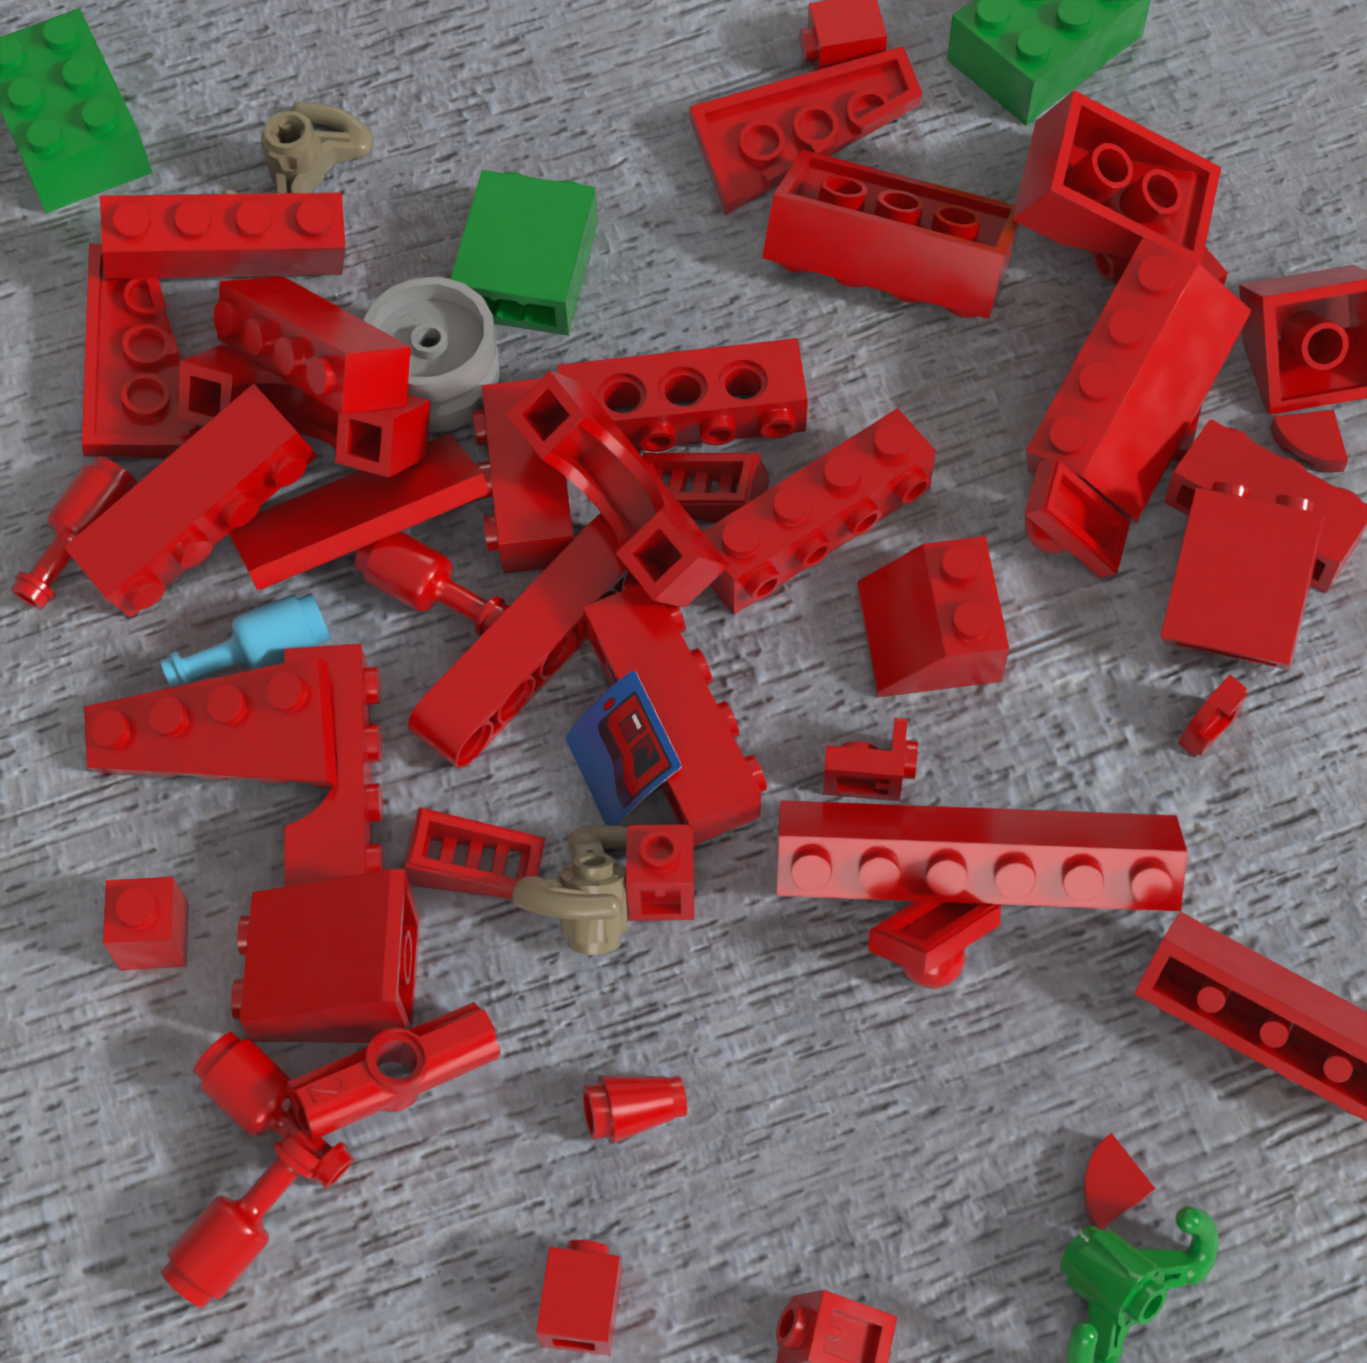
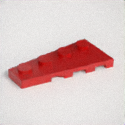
(760, 132)
(129, 369)
(241, 725)

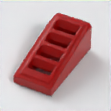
(726, 468)
(468, 879)

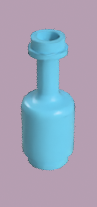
(256, 640)

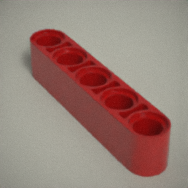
(520, 648)

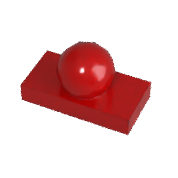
(1073, 518)
(932, 938)

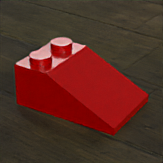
(1111, 182)

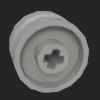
(449, 343)

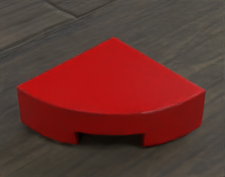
(1313, 438)
(1214, 717)
(1112, 1184)

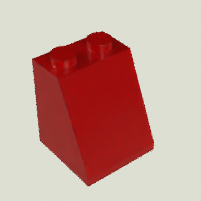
(329, 960)

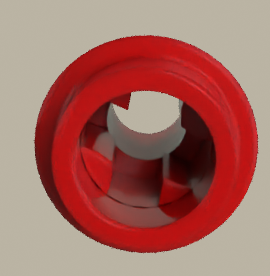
(631, 1104)

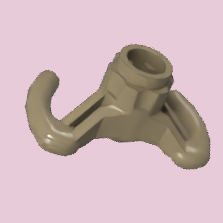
(300, 155)
(587, 894)

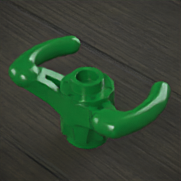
(1130, 1283)

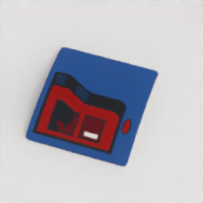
(622, 749)

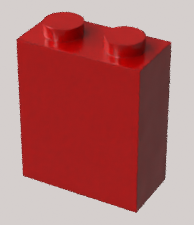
(1243, 575)

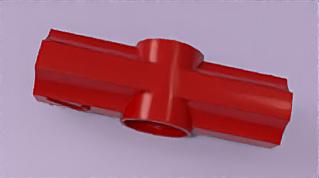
(357, 1088)

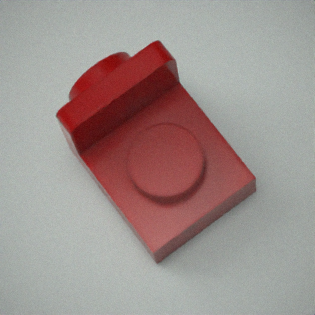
(865, 772)
(660, 872)
(833, 1330)

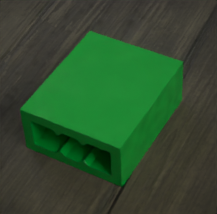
(528, 248)

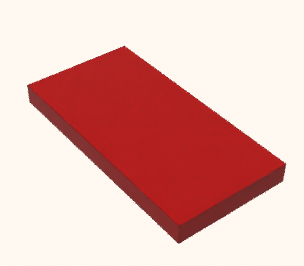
(355, 513)

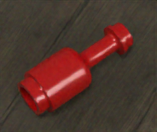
(84, 500)
(422, 579)
(256, 1099)
(231, 1231)

